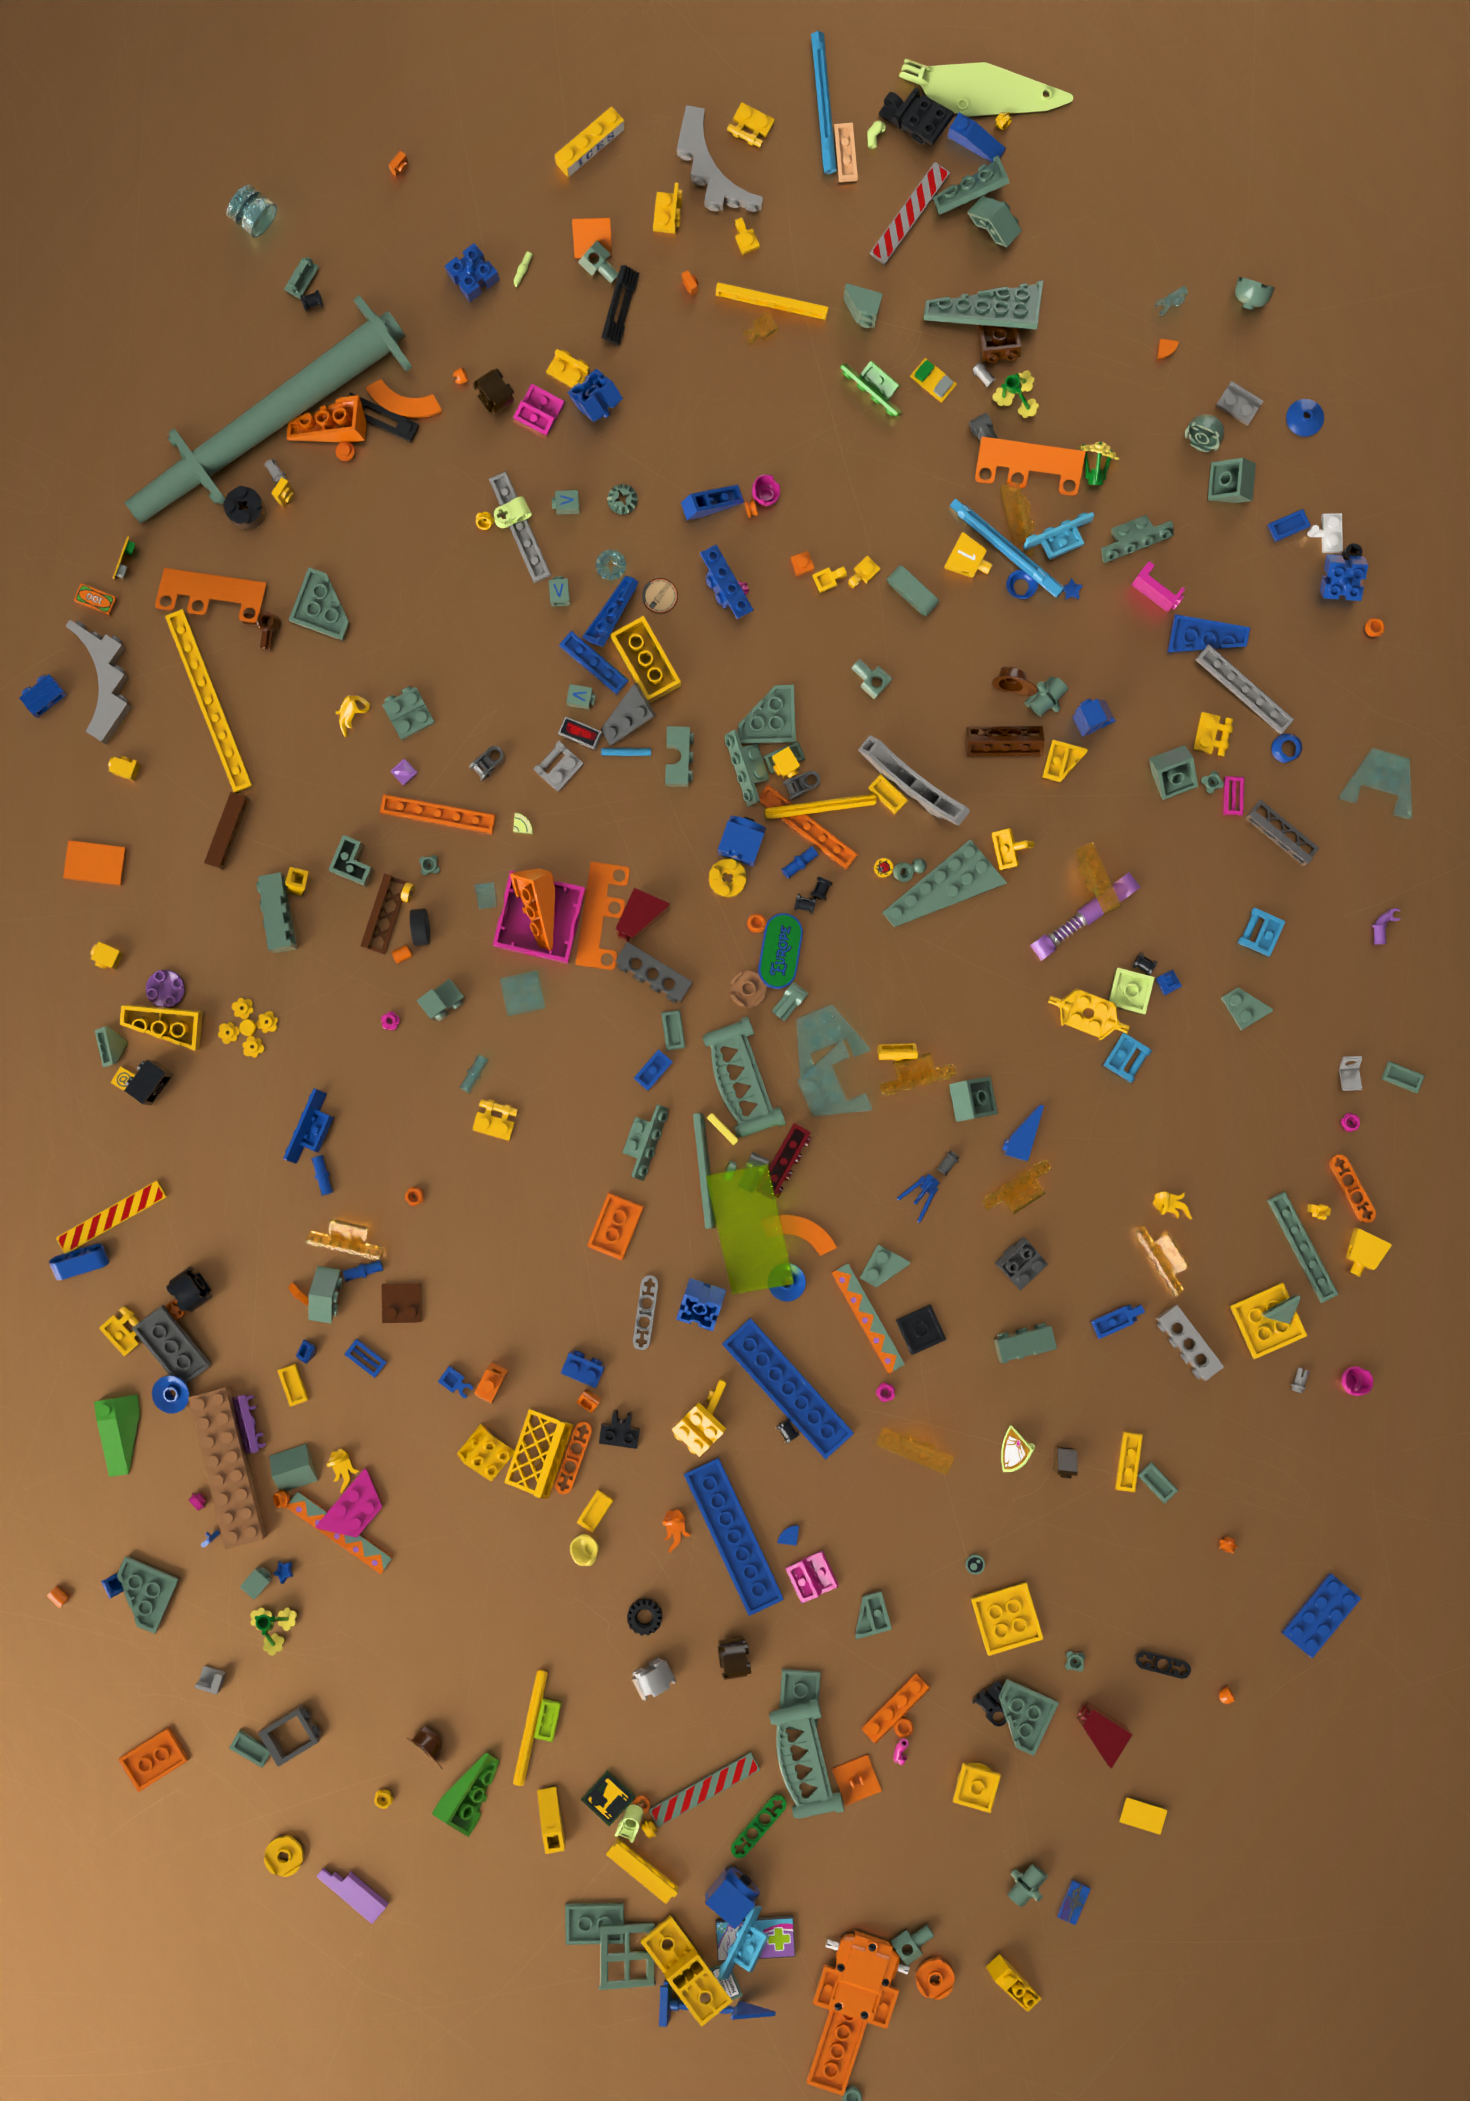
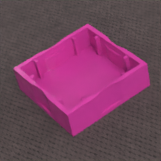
(515, 933)

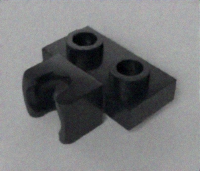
(619, 1432)

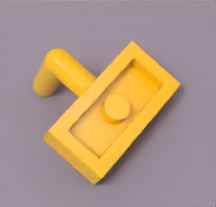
(1007, 849)

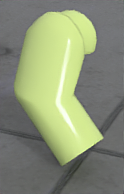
(874, 130)

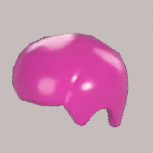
(766, 490)
(1357, 1381)

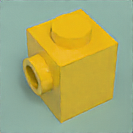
(785, 763)
(106, 956)

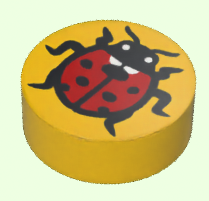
(883, 867)

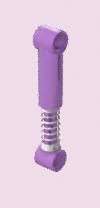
(1086, 915)

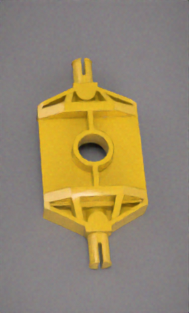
(1099, 1024)

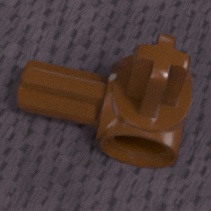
(267, 630)

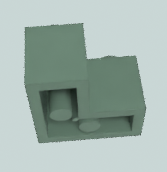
(996, 219)
(346, 862)
(442, 999)
(324, 1294)

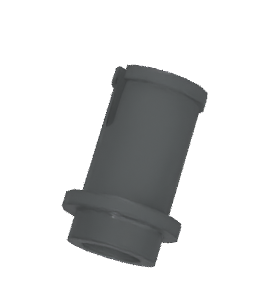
(948, 1162)

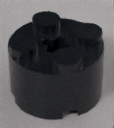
(240, 498)
(189, 1290)

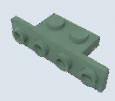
(1135, 536)
(748, 766)
(644, 1139)

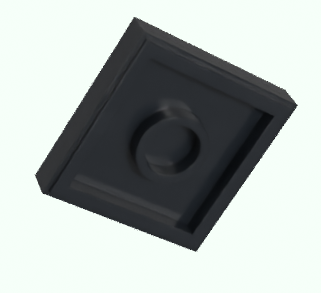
(920, 1329)

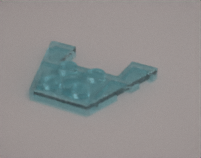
(1385, 773)
(821, 1030)
(823, 1088)

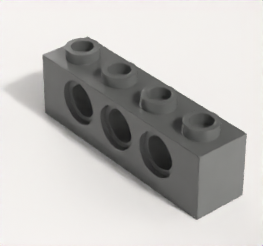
(631, 952)

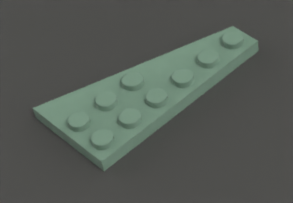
(992, 307)
(953, 881)

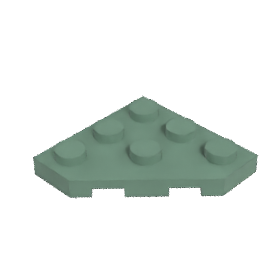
(319, 606)
(771, 718)
(146, 1592)
(1026, 1715)

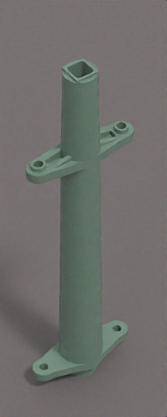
(292, 398)

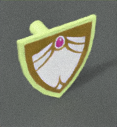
(1015, 1451)

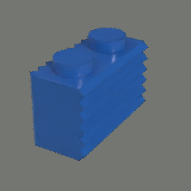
(42, 695)

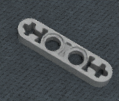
(643, 1312)

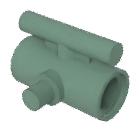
(1047, 696)
(1027, 1885)

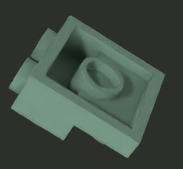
(408, 712)

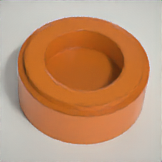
(903, 1727)

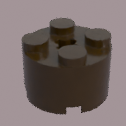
(493, 391)
(733, 1658)

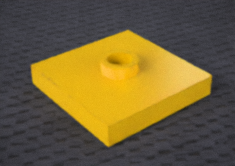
(976, 1787)

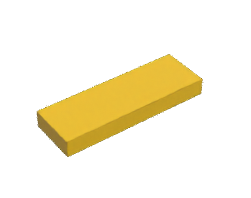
(1129, 1461)

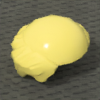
(584, 1550)

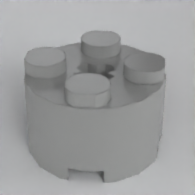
(653, 1679)

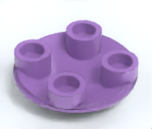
(165, 988)

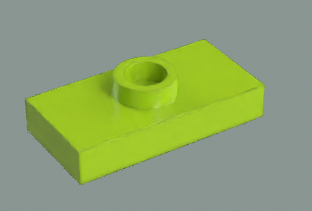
(547, 1720)

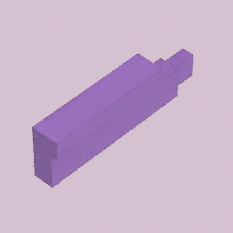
(355, 1893)

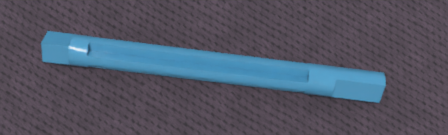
(823, 99)
(1007, 548)

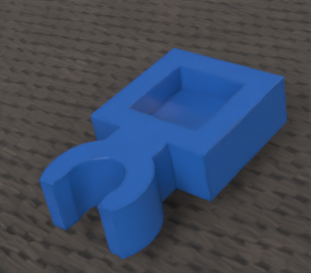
(453, 1380)

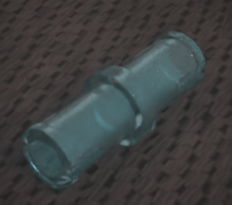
(473, 1073)

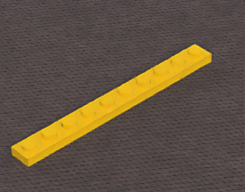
(208, 701)

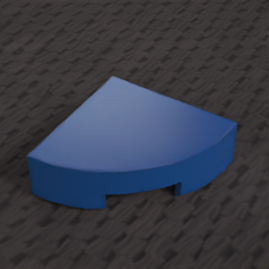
(789, 1535)

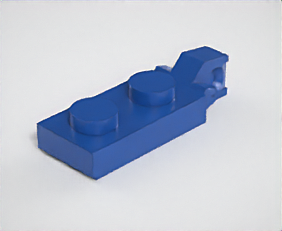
(1116, 1320)

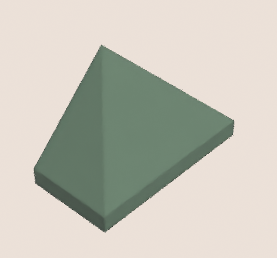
(110, 1045)
(1284, 1310)

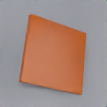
(587, 232)
(856, 1779)

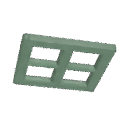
(626, 1956)

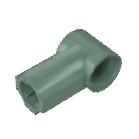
(792, 997)

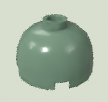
(1253, 293)
(1205, 432)

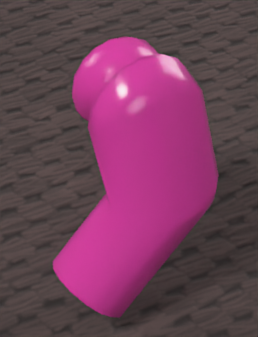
(899, 1749)

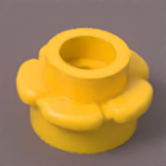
(1003, 120)
(484, 524)
(378, 1799)
(649, 1829)

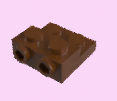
(999, 343)

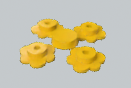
(248, 1027)

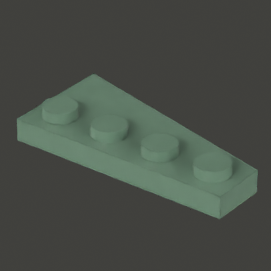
(971, 187)

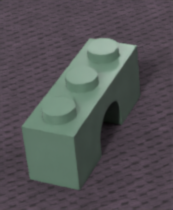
(679, 773)

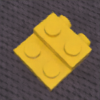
(698, 1429)

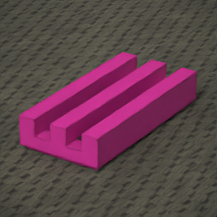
(1233, 796)

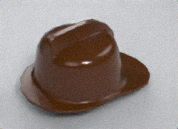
(1014, 681)
(429, 1743)

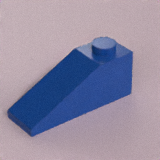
(975, 138)
(711, 501)
(1022, 1139)

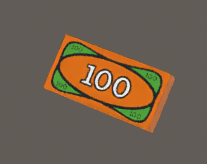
(95, 599)

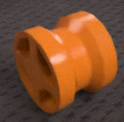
(174, 1310)

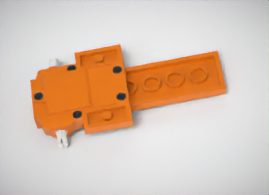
(855, 1994)

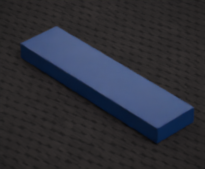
(594, 662)

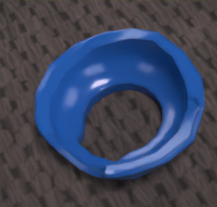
(1020, 574)
(1277, 747)

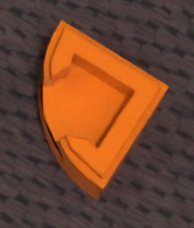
(1166, 348)
(299, 1293)

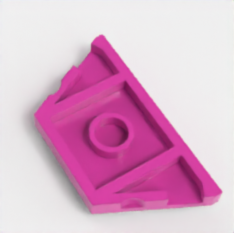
(353, 1509)

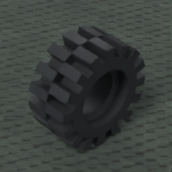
(644, 1605)

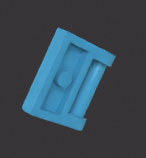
(1267, 934)
(1121, 1055)

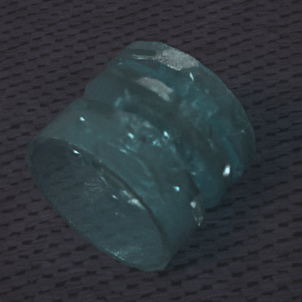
(251, 210)

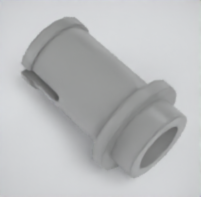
(985, 376)
(275, 470)
(1300, 1382)

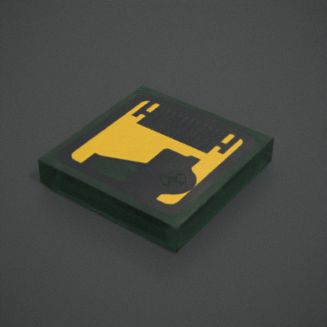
(608, 1797)

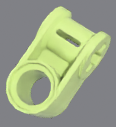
(514, 511)
(630, 1822)

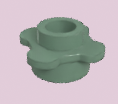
(1214, 776)
(424, 861)
(1075, 1656)

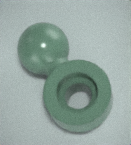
(918, 866)

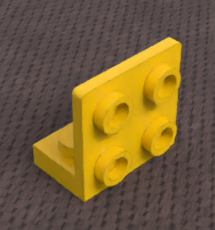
(667, 211)
(485, 1453)

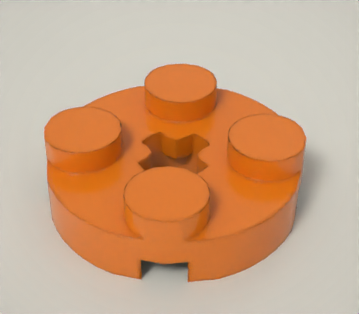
(931, 1989)

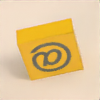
(121, 1077)

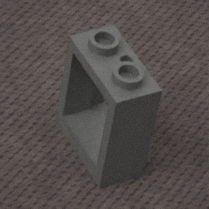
(274, 1747)

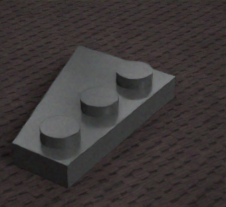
(628, 716)

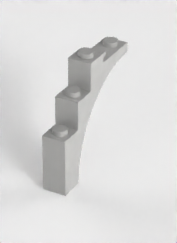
(705, 172)
(110, 707)
(911, 783)

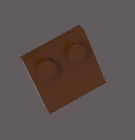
(401, 1303)

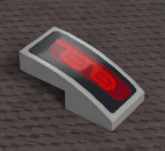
(580, 733)

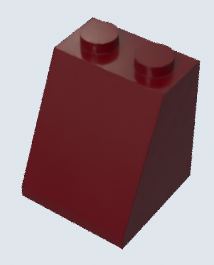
(640, 914)
(1105, 1732)

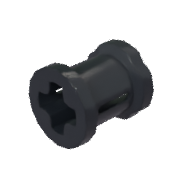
(312, 300)
(1352, 548)
(821, 889)
(805, 903)
(1144, 963)
(787, 1431)

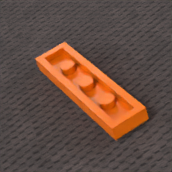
(895, 1708)

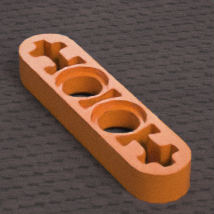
(1354, 1187)
(571, 1456)

